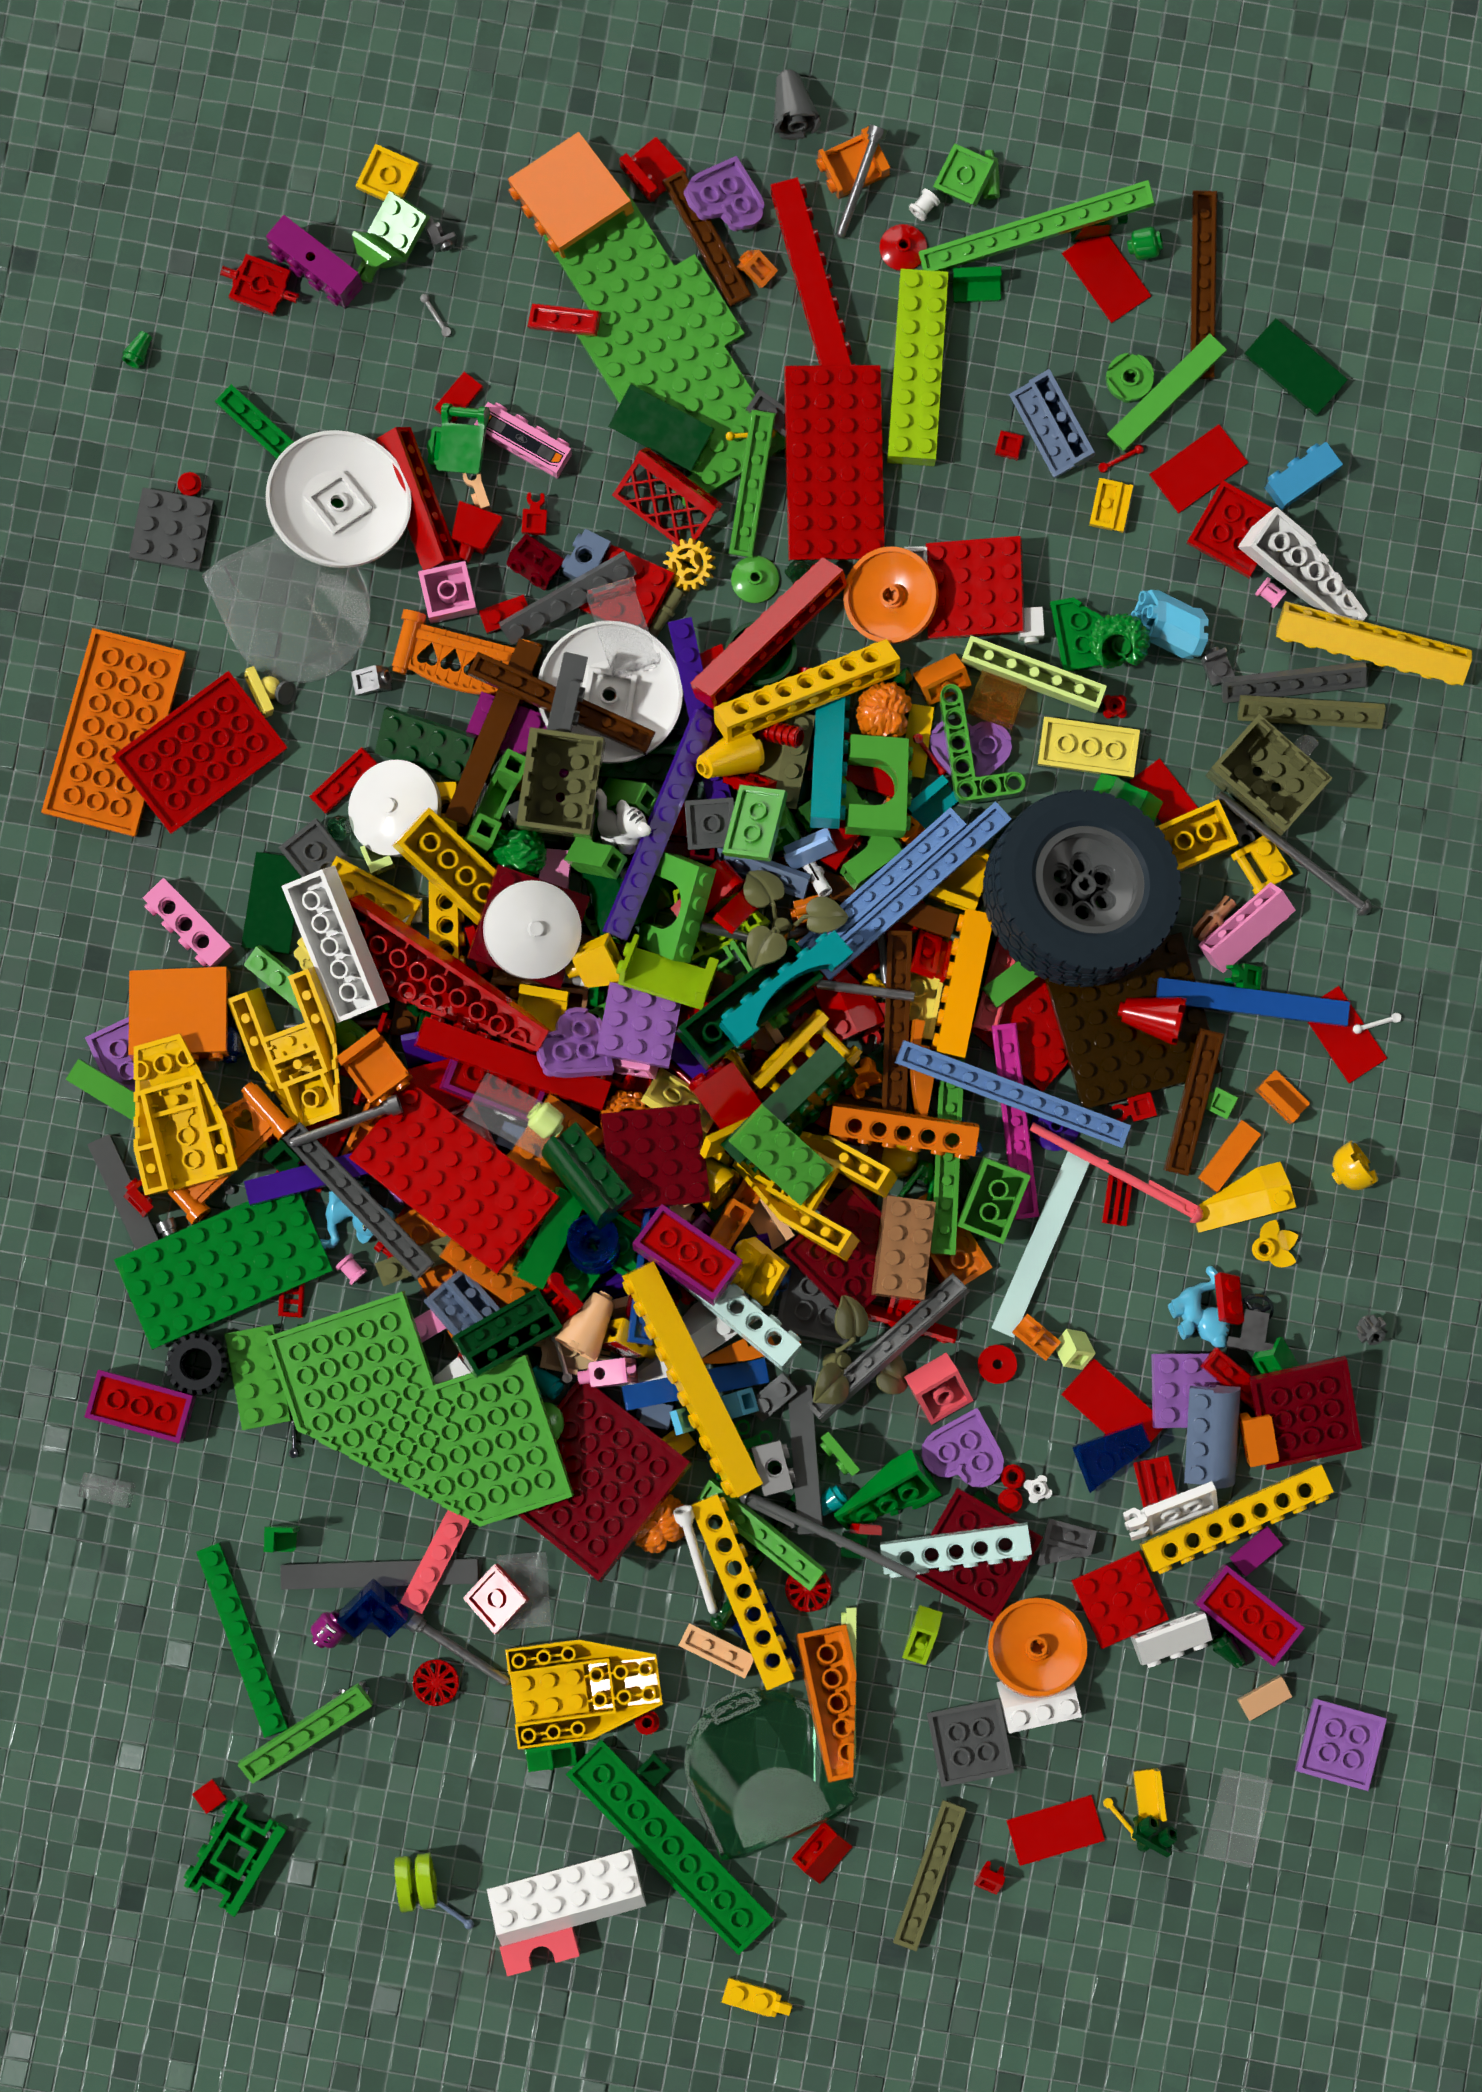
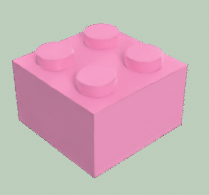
(447, 592)

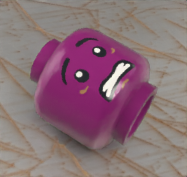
(327, 1631)

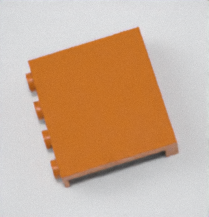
(568, 193)
(180, 1003)

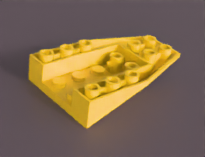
(578, 1690)

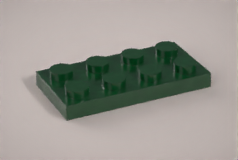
(424, 743)

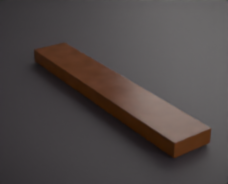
(708, 243)
(1193, 1101)

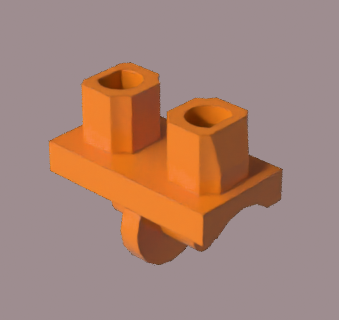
(867, 1077)
(1036, 1337)

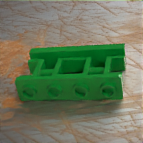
(251, 1865)

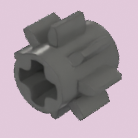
(1371, 1329)

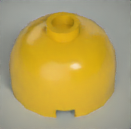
(1352, 1168)

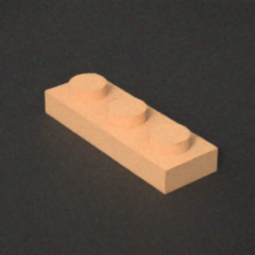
(716, 1650)

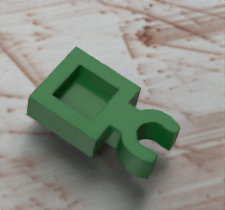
(1245, 976)

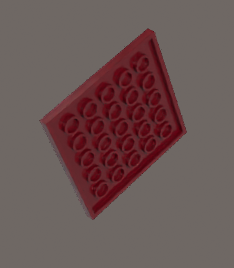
(616, 1477)

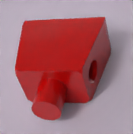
(474, 530)

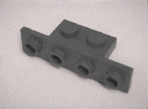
(568, 693)

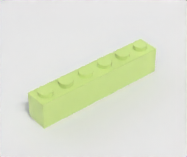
(1034, 674)

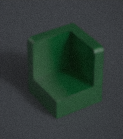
(282, 1157)
(858, 1538)
(654, 1768)

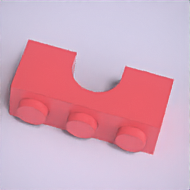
(561, 1943)

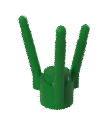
(923, 1174)

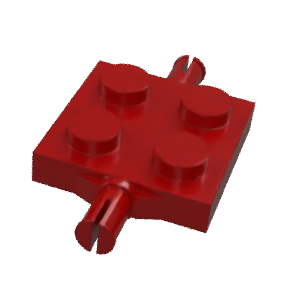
(259, 284)

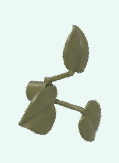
(770, 946)
(831, 1385)

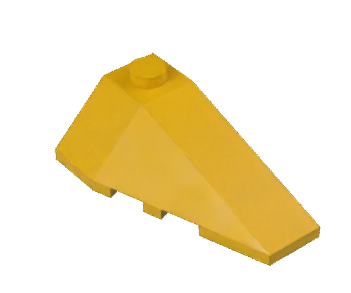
(1252, 1196)

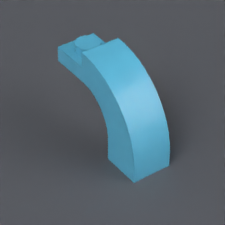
(736, 1403)

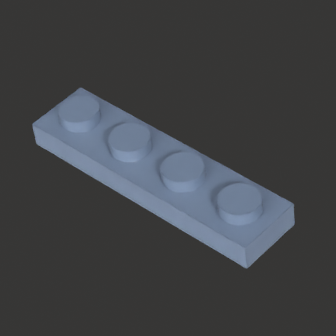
(794, 881)

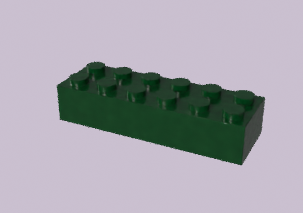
(702, 1030)
(803, 1096)

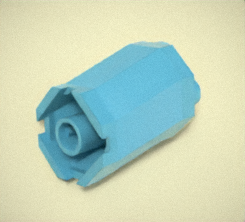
(1172, 623)

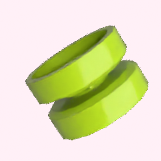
(415, 1882)

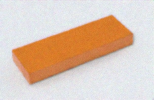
(1229, 1156)

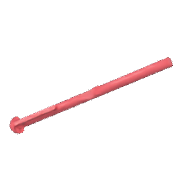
(1153, 1189)

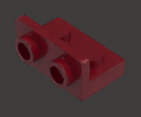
(534, 561)

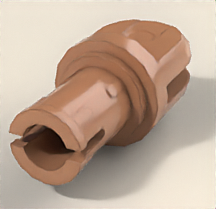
(1213, 918)

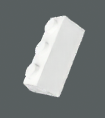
(1172, 1638)
(1028, 1712)

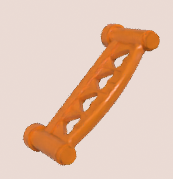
(417, 637)
(266, 1122)

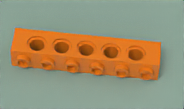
(963, 1149)

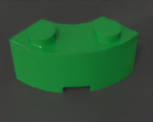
(1140, 798)

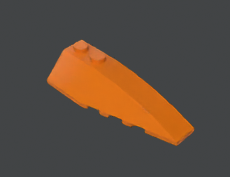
(831, 1691)

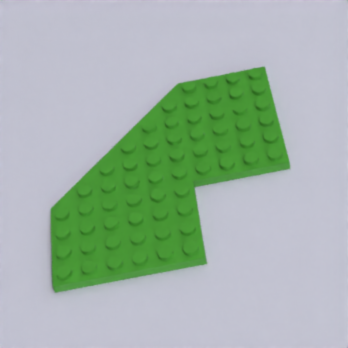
(464, 1442)

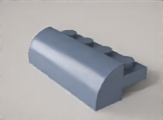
(1052, 424)
(460, 1303)
(1212, 1435)

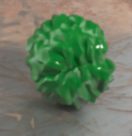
(1118, 640)
(518, 851)

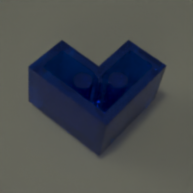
(375, 1606)

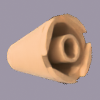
(588, 1326)

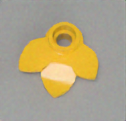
(1278, 1245)

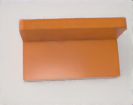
(939, 674)
(1282, 1097)
(1258, 1439)

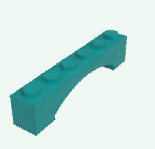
(827, 954)

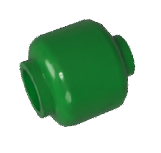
(1145, 243)

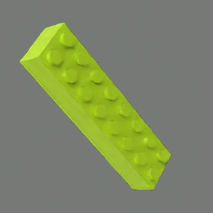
(917, 367)

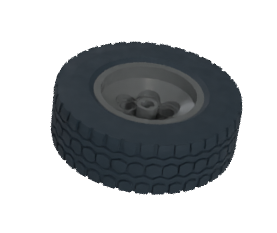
(1106, 843)

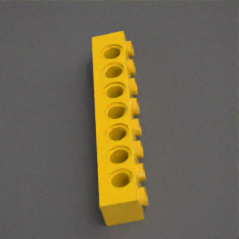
(806, 690)
(438, 915)
(1319, 1489)
(770, 1675)

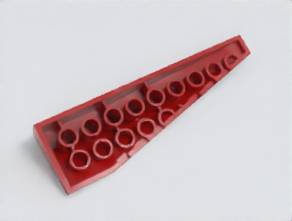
(439, 983)

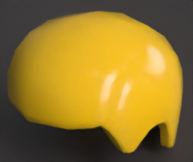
(900, 1160)

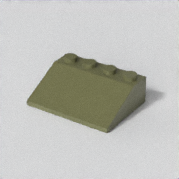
(787, 763)

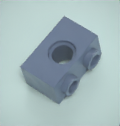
(585, 543)

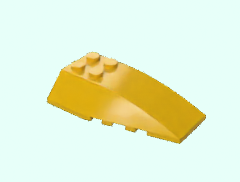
(177, 1120)

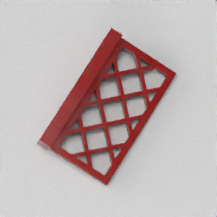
(674, 480)

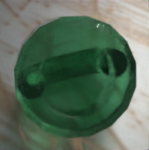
(796, 570)
(339, 827)

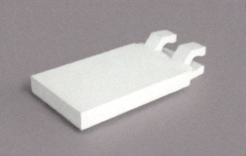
(1171, 1511)

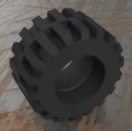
(177, 1358)

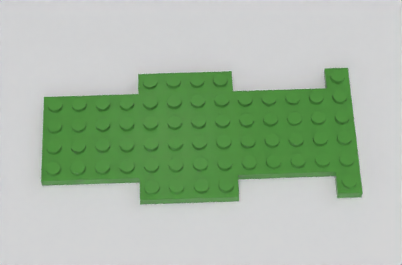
(665, 335)

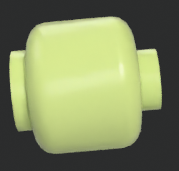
(545, 1120)

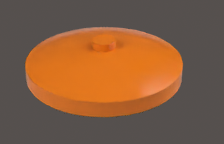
(891, 595)
(1037, 1647)

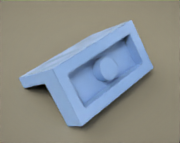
(809, 848)

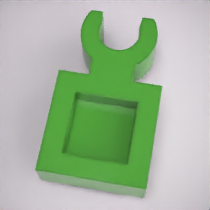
(1221, 1102)

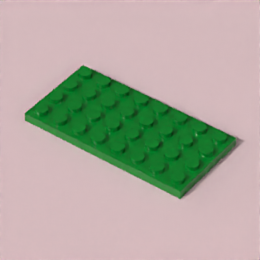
(222, 1267)

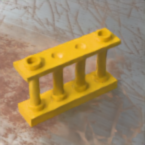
(800, 1042)

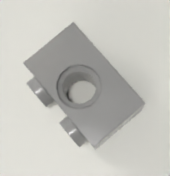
(773, 1482)

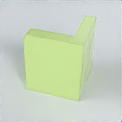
(376, 862)
(1075, 1349)

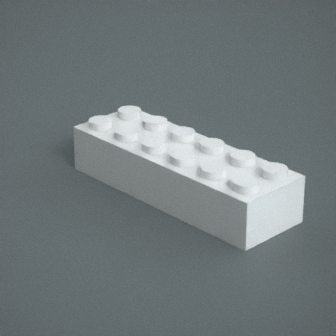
(335, 943)
(566, 1897)

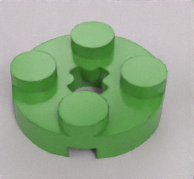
(1125, 390)

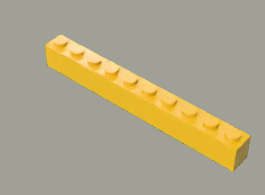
(691, 1380)

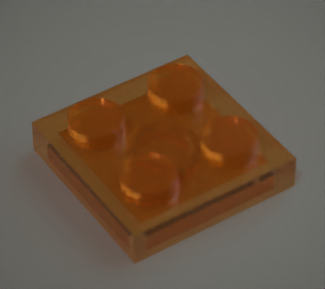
(996, 699)

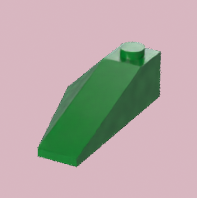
(895, 1487)

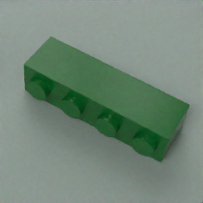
(547, 1241)

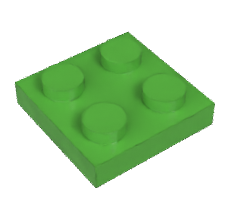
(964, 175)
(831, 1447)

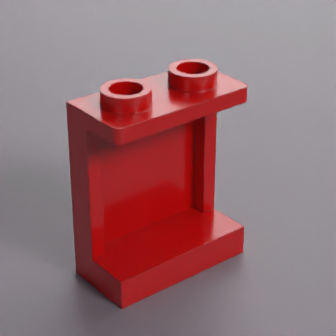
(724, 1094)

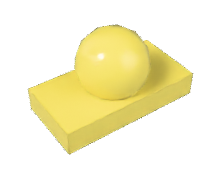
(262, 690)

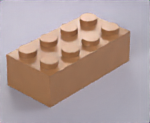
(903, 1248)

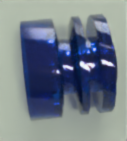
(584, 1234)

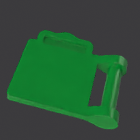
(458, 446)

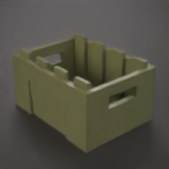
(545, 756)
(1280, 763)

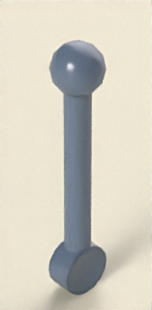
(468, 1924)

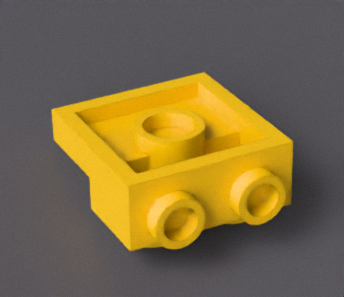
(760, 1271)

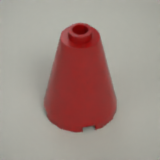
(1155, 1016)

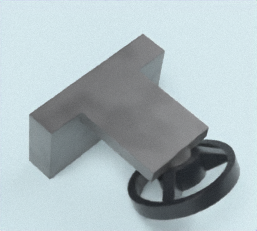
(1254, 1326)

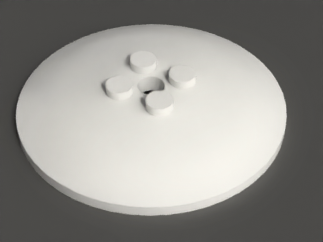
(342, 468)
(645, 697)

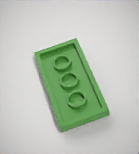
(780, 1154)
(256, 1379)

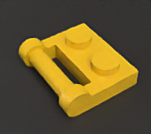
(1268, 860)

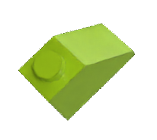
(922, 1635)

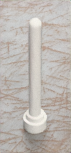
(684, 1517)

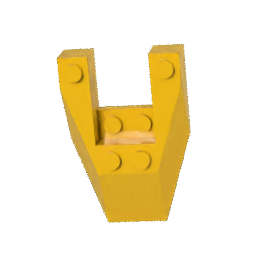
(297, 1061)
(803, 1217)

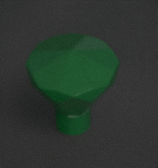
(903, 680)

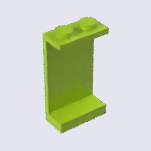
(665, 977)

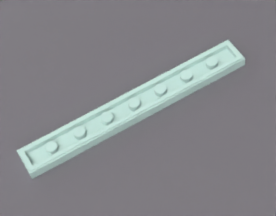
(1040, 1244)

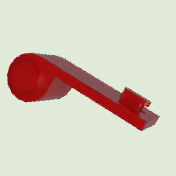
(725, 884)

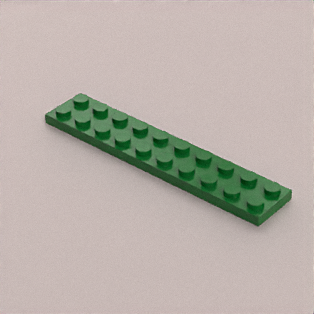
(670, 1847)

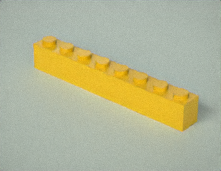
(1373, 643)

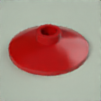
(898, 257)

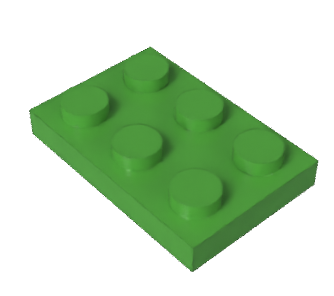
(755, 823)

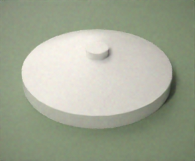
(388, 802)
(532, 929)

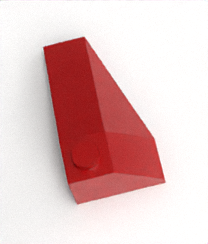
(848, 1012)

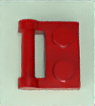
(566, 1301)

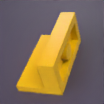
(1149, 1793)

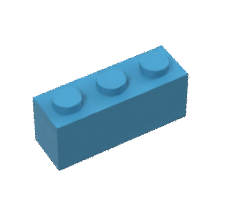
(1303, 475)

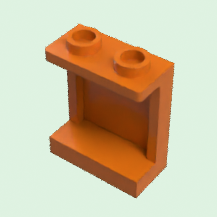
(844, 161)
(375, 1067)

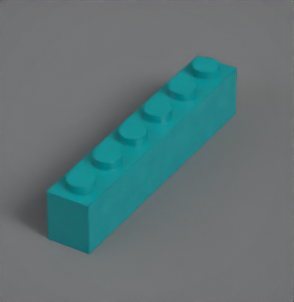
(829, 764)

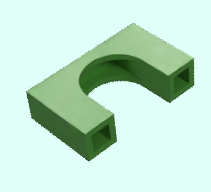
(892, 757)
(499, 789)
(872, 858)
(604, 860)
(694, 885)

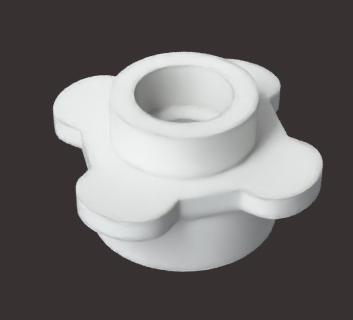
(1031, 1487)

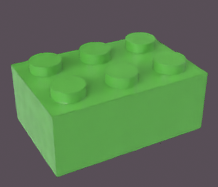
(993, 1200)

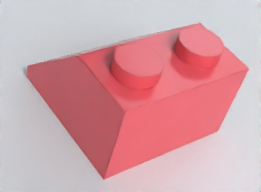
(938, 1388)

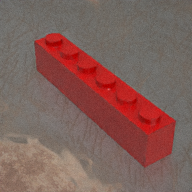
(426, 519)

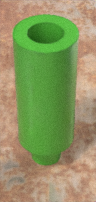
(992, 189)

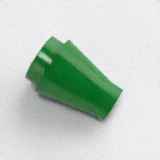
(136, 351)

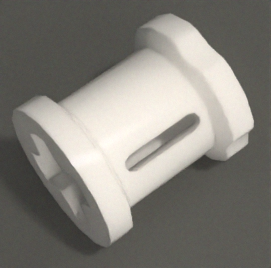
(924, 204)

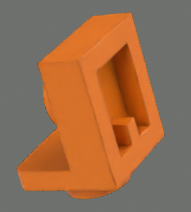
(757, 267)

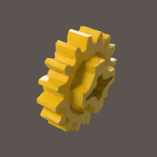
(694, 557)

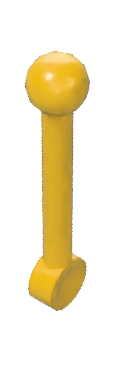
(730, 435)
(1108, 1803)

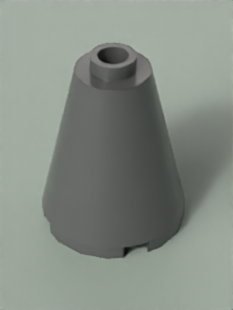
(793, 107)

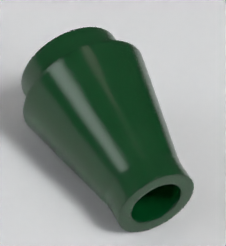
(1227, 1648)

